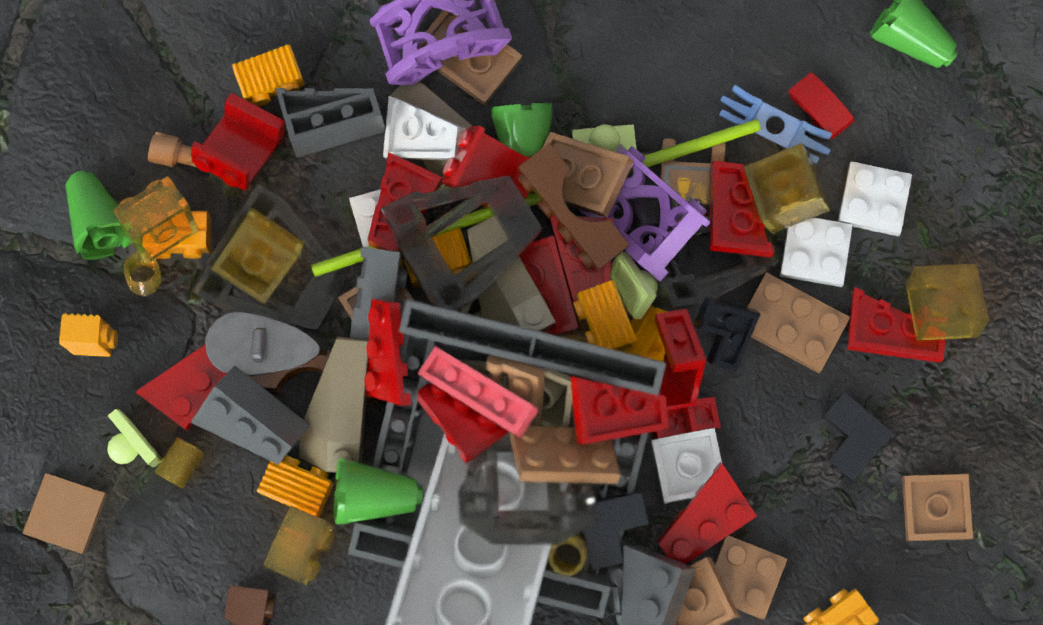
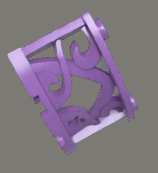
(421, 62)
(659, 250)

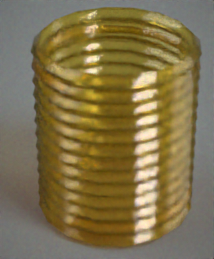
(142, 288)
(179, 462)
(569, 569)

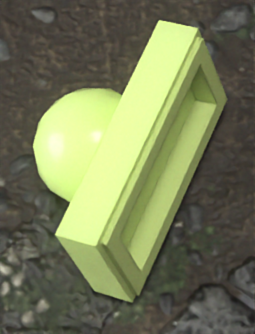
(607, 136)
(635, 286)
(127, 444)

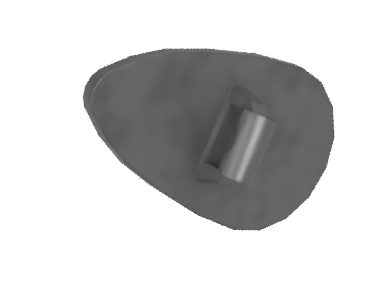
(257, 344)

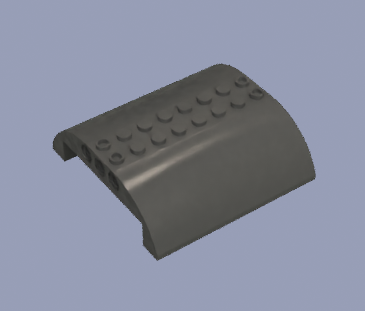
(412, 440)

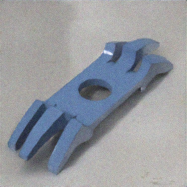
(793, 128)

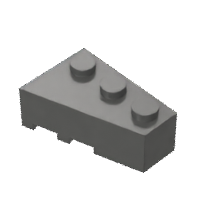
(329, 117)
(380, 278)
(250, 417)
(652, 587)

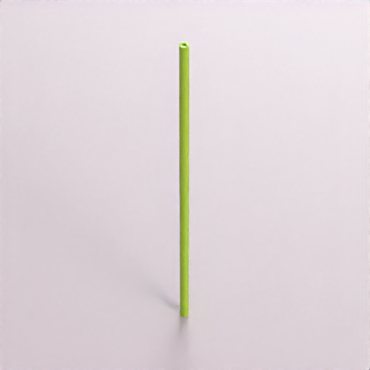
(532, 199)

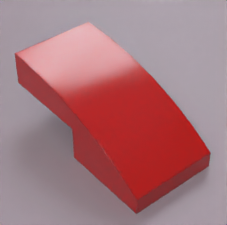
(821, 104)
(691, 419)

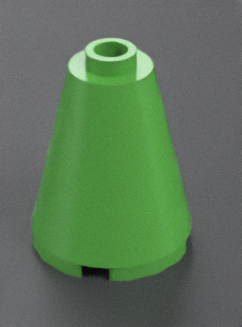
(915, 32)
(523, 126)
(92, 217)
(372, 493)

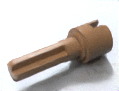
(169, 150)

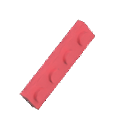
(478, 392)

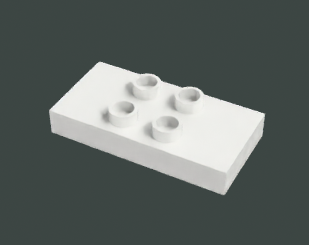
(456, 573)

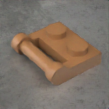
(524, 381)

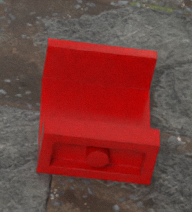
(239, 143)
(482, 159)
(683, 359)

